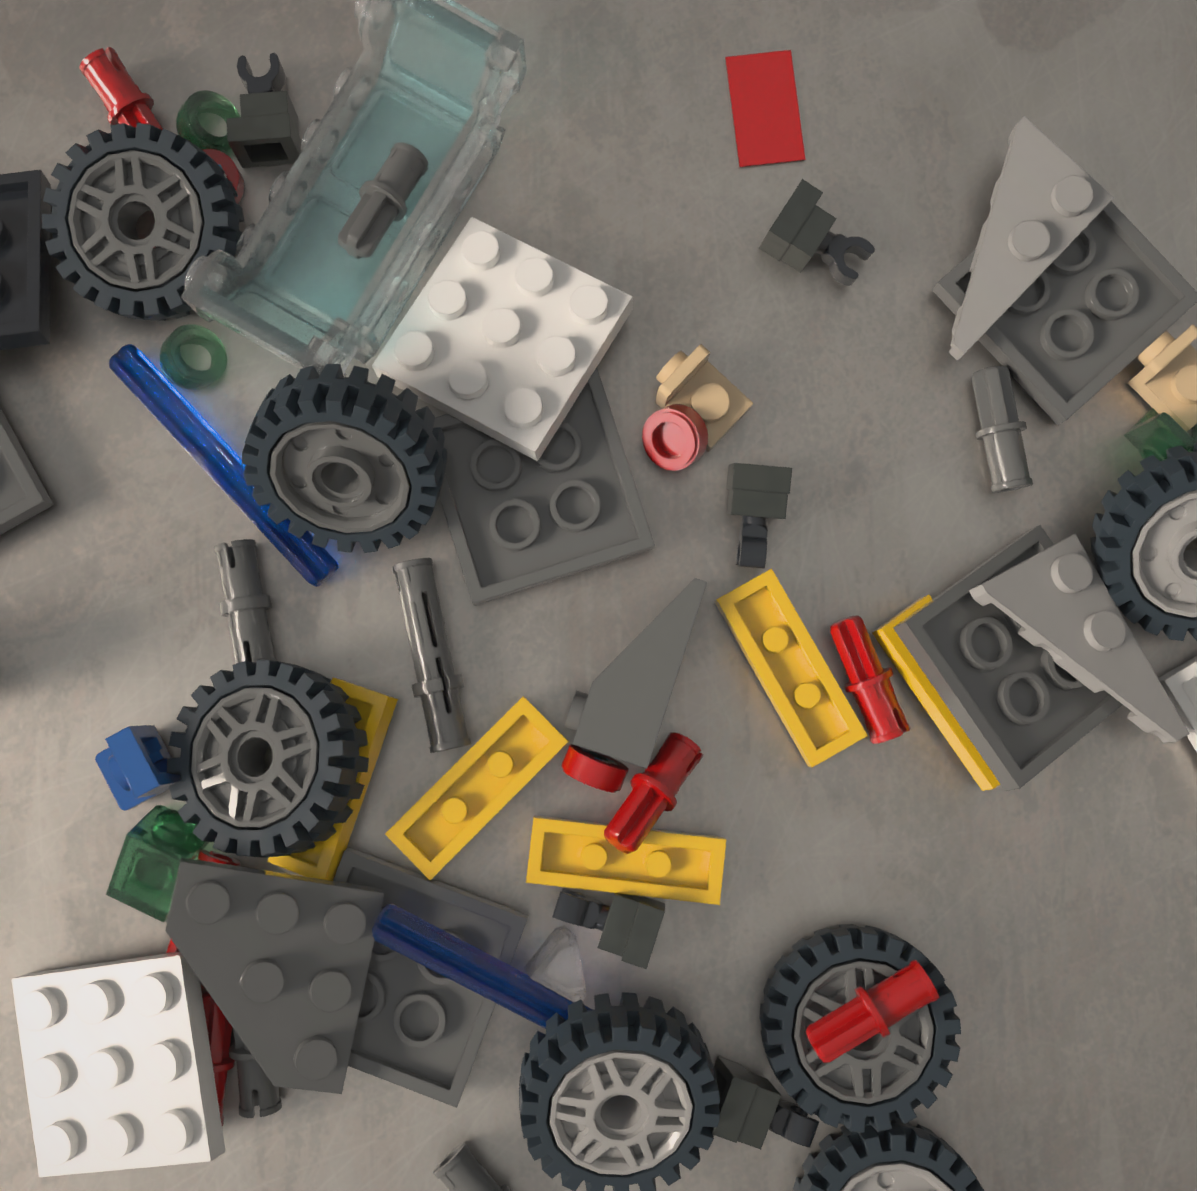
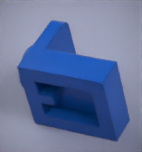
(135, 765)

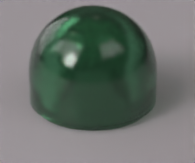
(190, 127)
(175, 367)

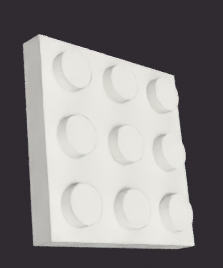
(504, 337)
(118, 1066)

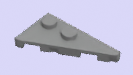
(1032, 219)
(1075, 619)

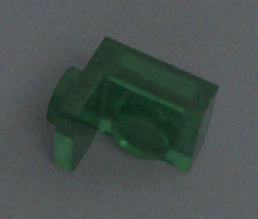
(151, 860)

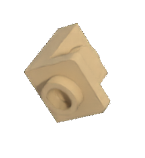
(1170, 377)
(702, 387)

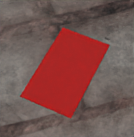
(765, 108)

